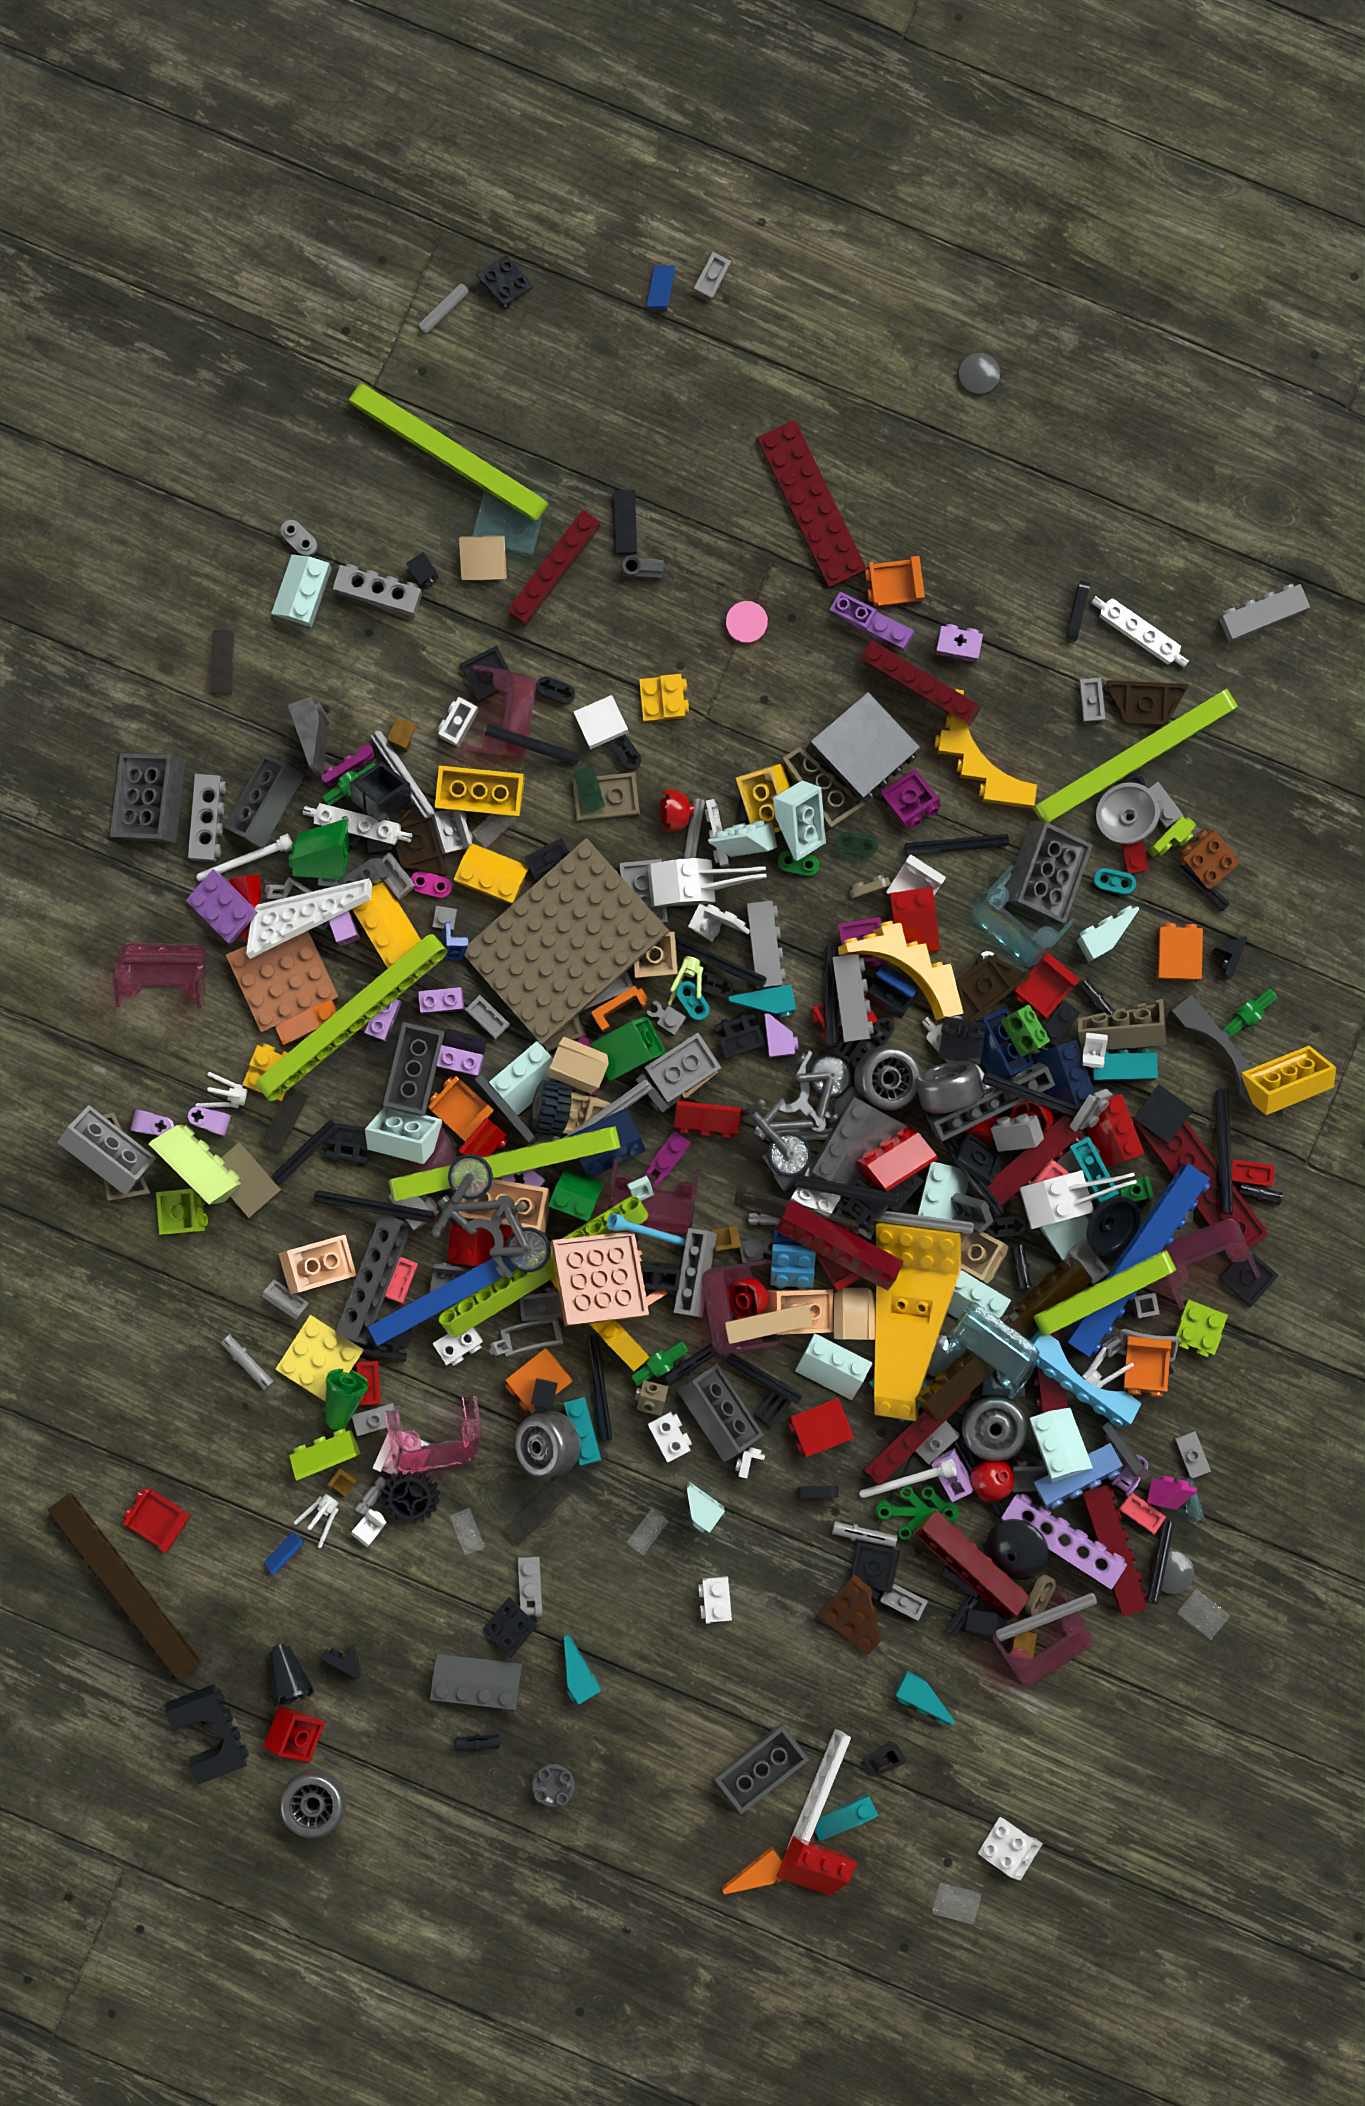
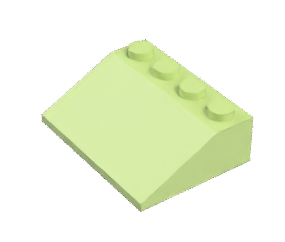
(196, 1164)

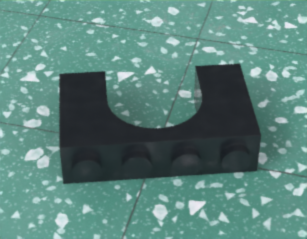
(209, 1707)

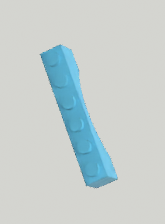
(1116, 1406)

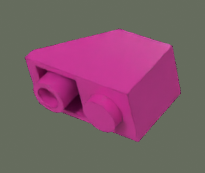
(1168, 1494)

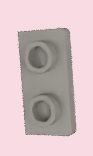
(452, 830)

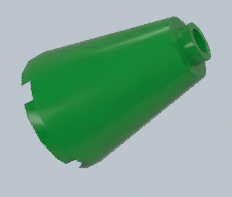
(343, 1396)

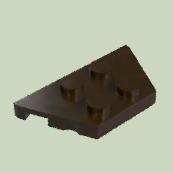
(1146, 701)
(424, 849)
(986, 985)

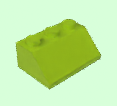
(323, 1453)

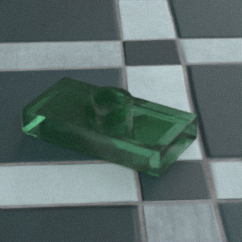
(589, 789)

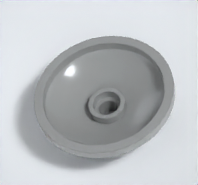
(1123, 802)

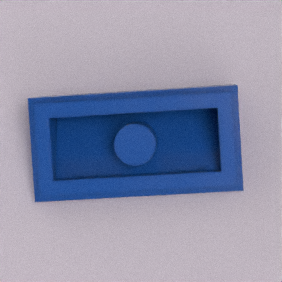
(661, 287)
(896, 981)
(284, 1552)

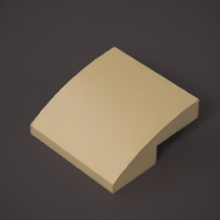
(482, 558)
(582, 1109)

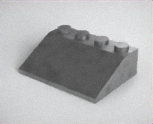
(312, 730)
(148, 797)
(1048, 871)
(854, 1133)

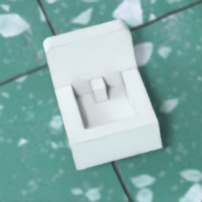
(1094, 1050)
(743, 1464)
(369, 1527)

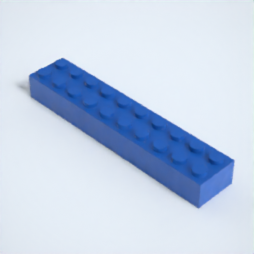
(1149, 1240)

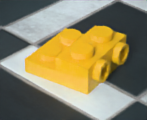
(663, 698)
(262, 1061)

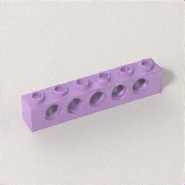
(1069, 1552)

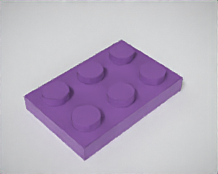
(222, 906)

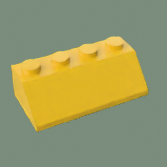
(479, 791)
(386, 924)
(1289, 1079)

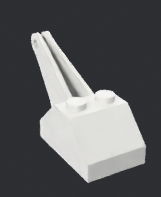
(691, 881)
(1063, 1197)

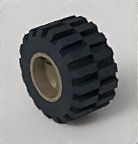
(551, 1108)

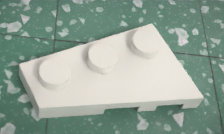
(712, 816)

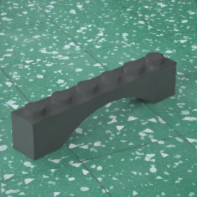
(1193, 1017)

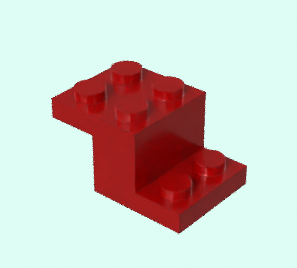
(472, 1249)

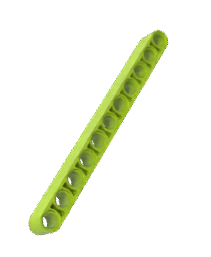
(448, 452)
(1135, 757)
(351, 1017)
(512, 1161)
(507, 1290)

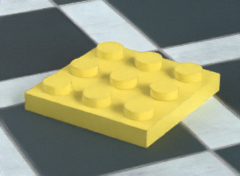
(317, 1353)

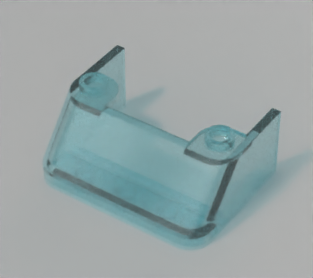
(1009, 931)
(995, 1344)

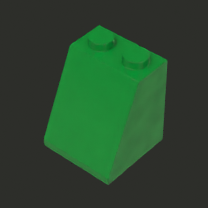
(321, 851)
(630, 1047)
(576, 1194)

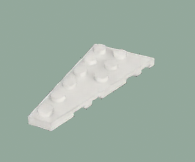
(294, 915)

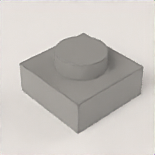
(443, 915)

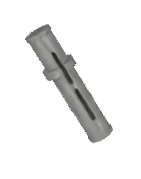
(243, 1358)
(839, 1529)

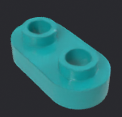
(1114, 881)
(691, 1001)

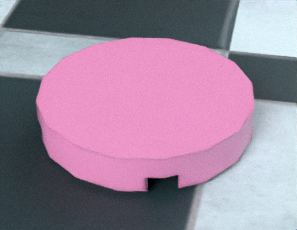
(746, 622)

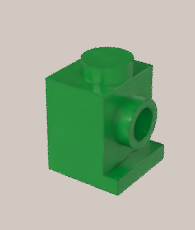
(1144, 1187)

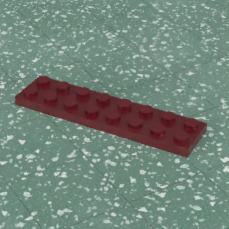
(811, 504)
(1188, 1148)

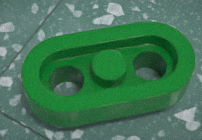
(798, 867)

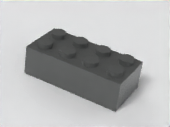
(413, 1068)
(761, 1768)

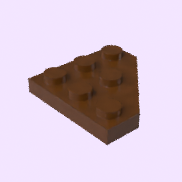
(854, 1615)

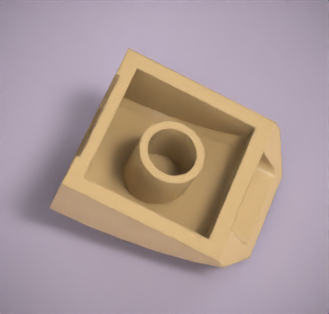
(578, 1065)
(981, 1255)
(854, 1314)

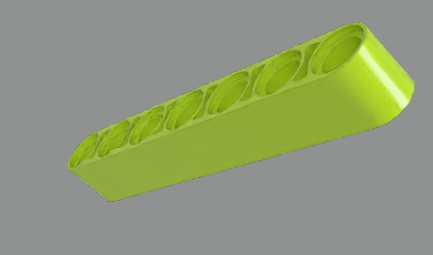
(1105, 1293)

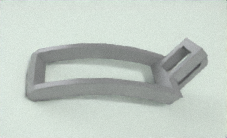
(285, 889)
(1121, 1340)
(507, 1349)

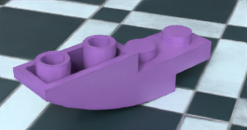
(871, 621)

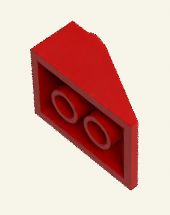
(917, 915)

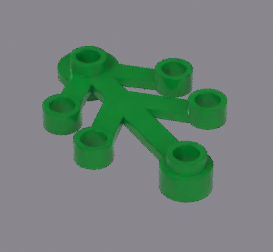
(919, 1511)

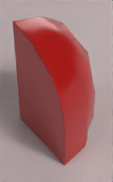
(248, 887)
(983, 1130)

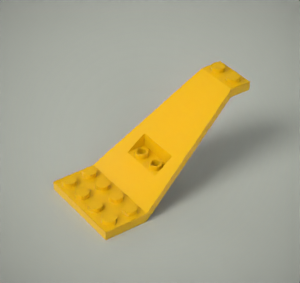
(909, 1333)

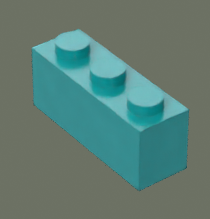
(1127, 1066)
(579, 1414)

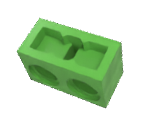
(1025, 1030)

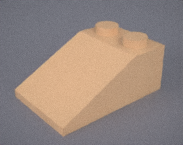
(317, 1264)
(819, 1302)

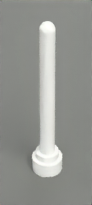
(282, 844)
(945, 1469)

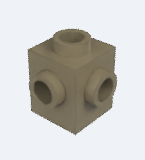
(651, 1397)

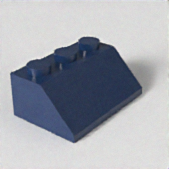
(999, 1052)
(1068, 1073)
(629, 1141)

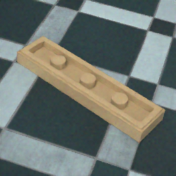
(768, 1323)

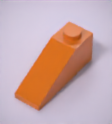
(305, 1022)
(756, 1874)

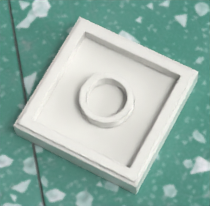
(601, 722)

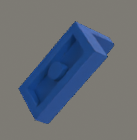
(455, 946)

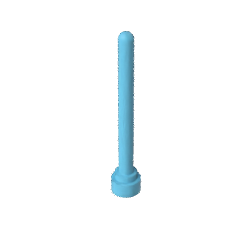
(618, 1223)

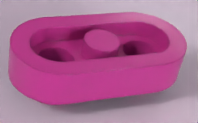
(431, 883)

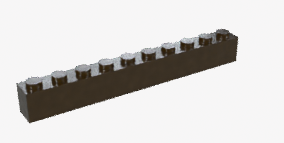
(970, 1370)
(124, 1586)

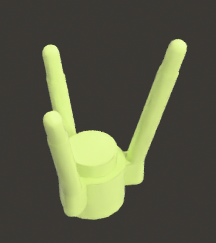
(689, 968)

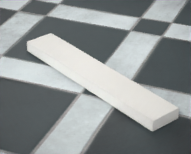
(821, 1785)

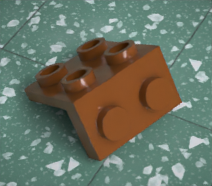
(1208, 857)

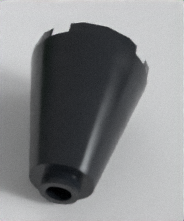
(287, 1677)

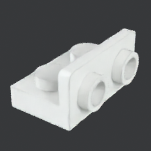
(716, 1599)

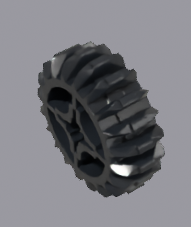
(395, 1498)

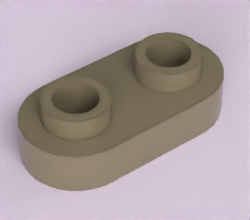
(878, 883)
(1040, 1595)

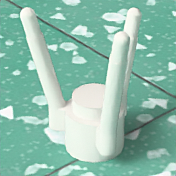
(236, 1096)
(1093, 1376)
(326, 1506)

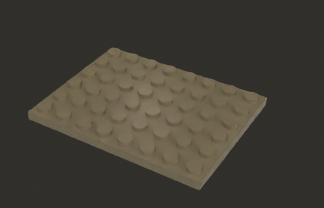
(565, 941)

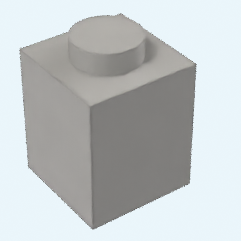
(1145, 1305)

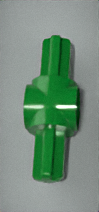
(343, 787)
(1250, 1012)
(659, 1363)

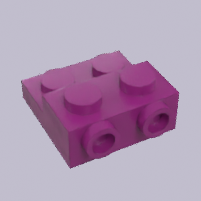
(911, 799)
(860, 929)

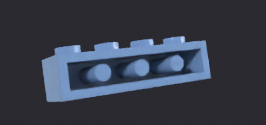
(1104, 1464)

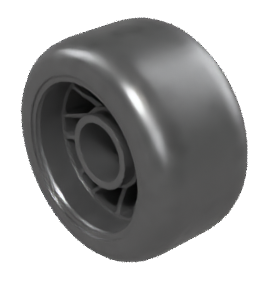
(902, 1072)
(949, 1087)
(977, 1425)
(547, 1444)
(303, 1818)

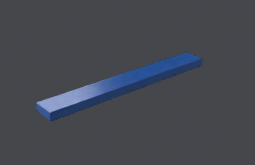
(436, 1301)

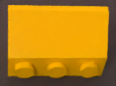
(759, 790)
(491, 874)

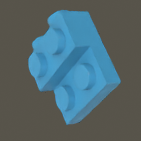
(792, 1266)

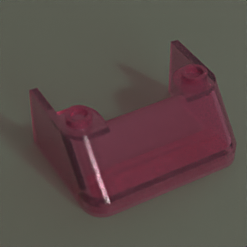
(517, 714)
(160, 966)
(666, 1209)
(1203, 1243)
(715, 1286)
(412, 1457)
(1032, 1670)

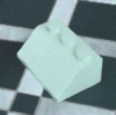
(302, 589)
(521, 1077)
(403, 1134)
(938, 1188)
(972, 1290)
(833, 1366)
(1060, 1444)
(703, 1508)

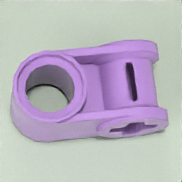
(213, 1120)
(149, 1123)
(1128, 1478)

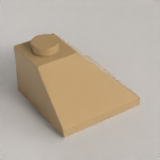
(659, 960)

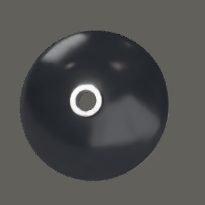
(1113, 1225)
(1022, 1541)

